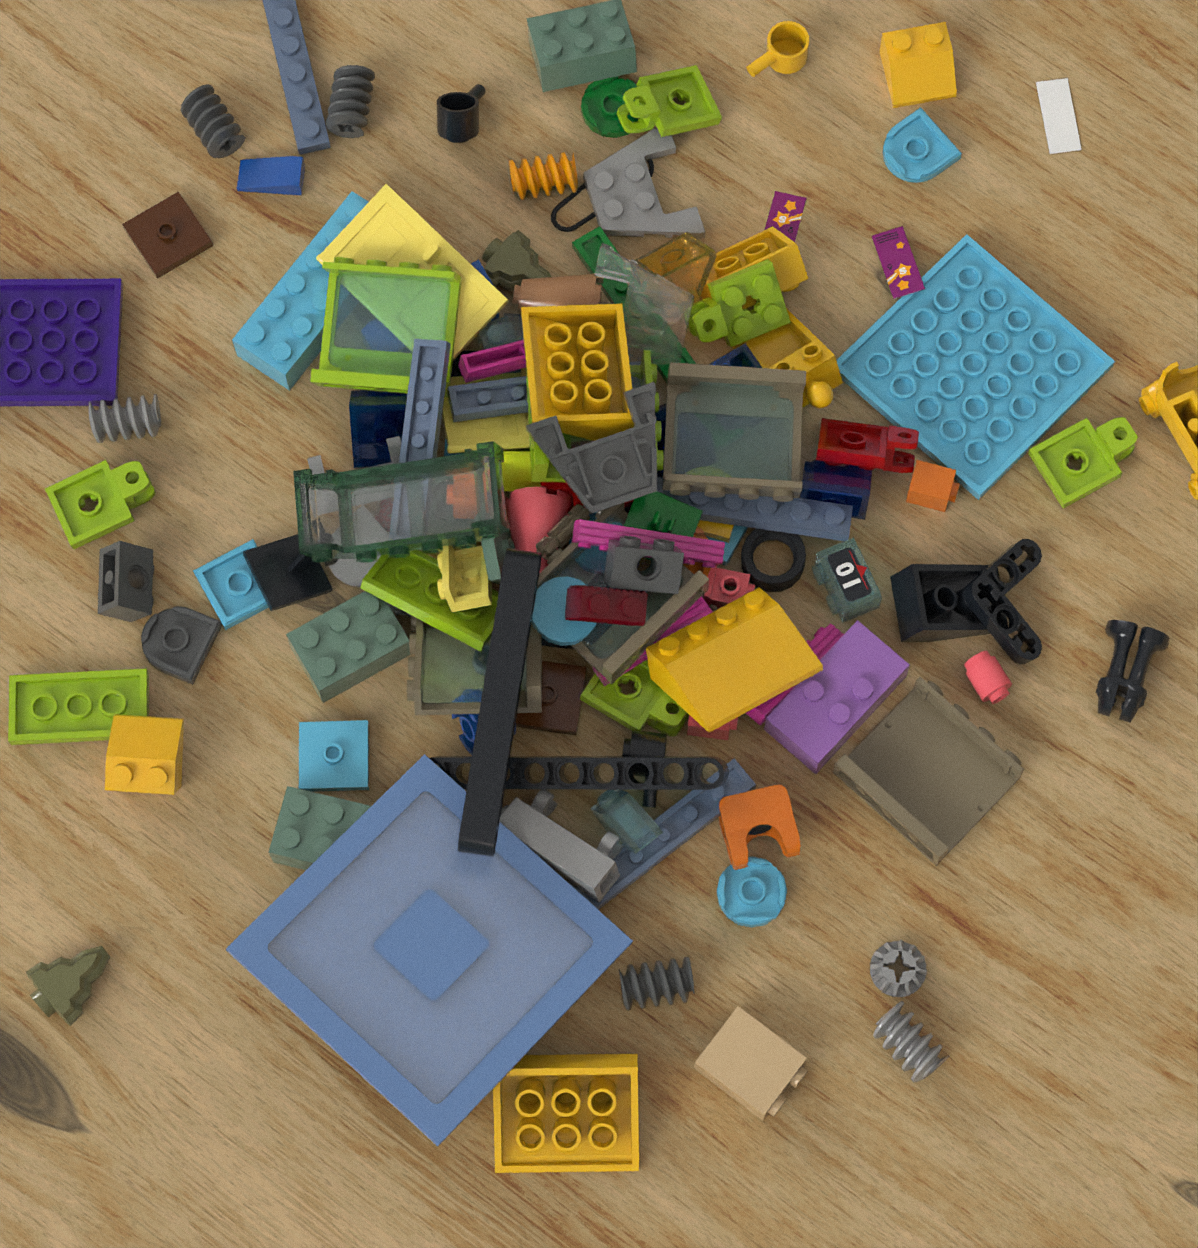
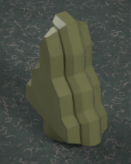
(512, 261)
(67, 982)

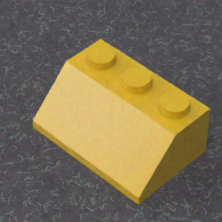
(762, 246)

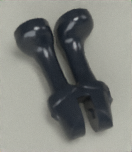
(1114, 683)

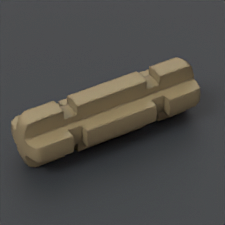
(561, 532)

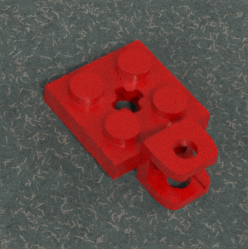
(866, 445)

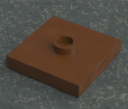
(167, 235)
(560, 699)

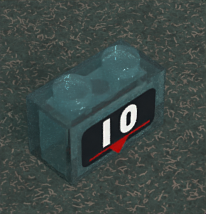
(846, 580)

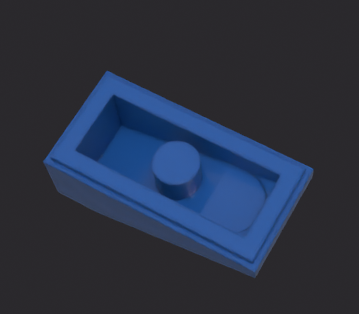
(272, 175)

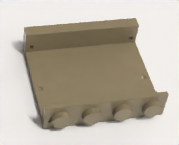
(929, 771)

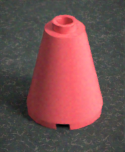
(533, 515)

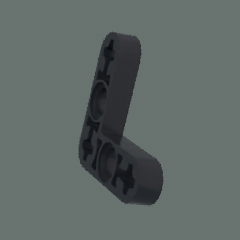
(995, 593)

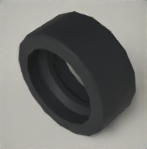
(764, 581)

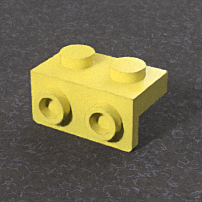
(464, 578)

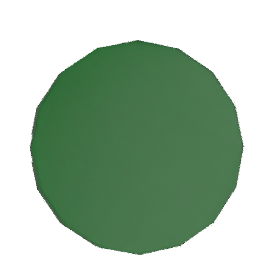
(601, 104)

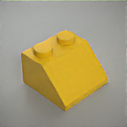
(918, 64)
(145, 754)

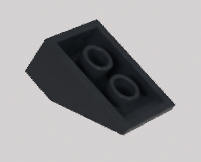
(933, 604)

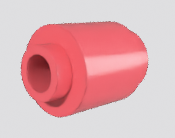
(987, 677)

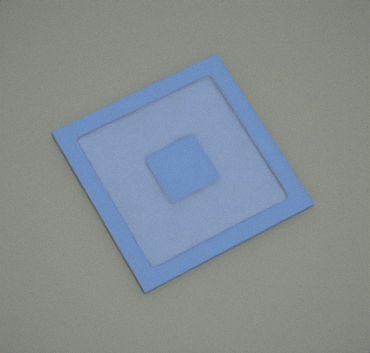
(428, 957)

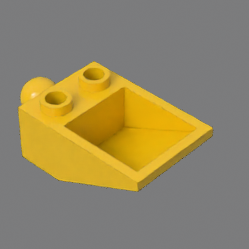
(799, 349)

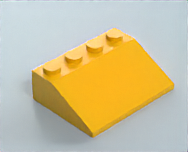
(578, 367)
(732, 660)
(568, 1114)

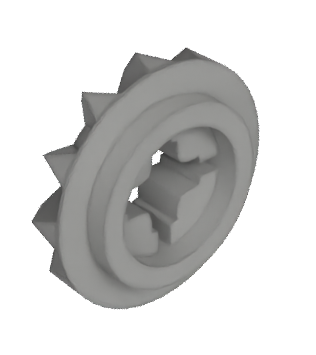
(885, 978)

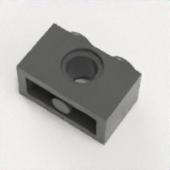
(661, 575)
(125, 581)

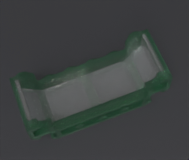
(402, 506)

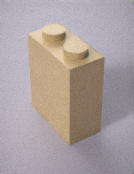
(751, 1064)

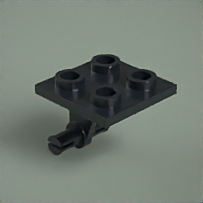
(286, 574)

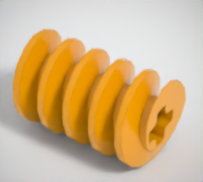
(543, 176)

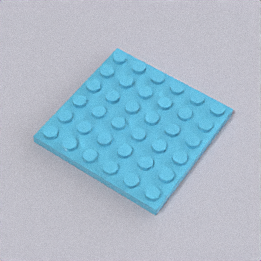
(973, 366)

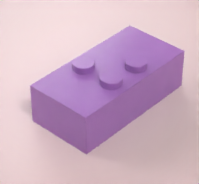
(836, 701)

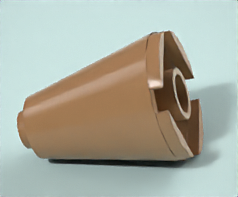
(558, 291)

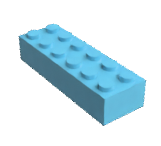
(289, 323)

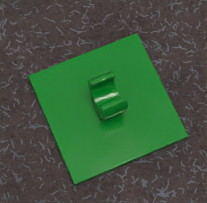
(663, 514)

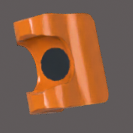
(757, 814)

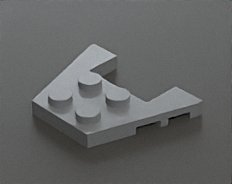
(626, 196)

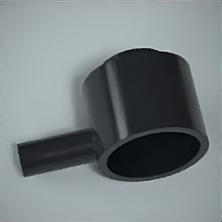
(459, 114)
(645, 744)

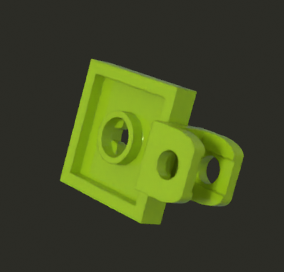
(656, 106)
(724, 314)
(1097, 449)
(113, 489)
(635, 710)

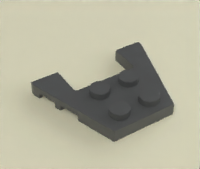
(610, 467)

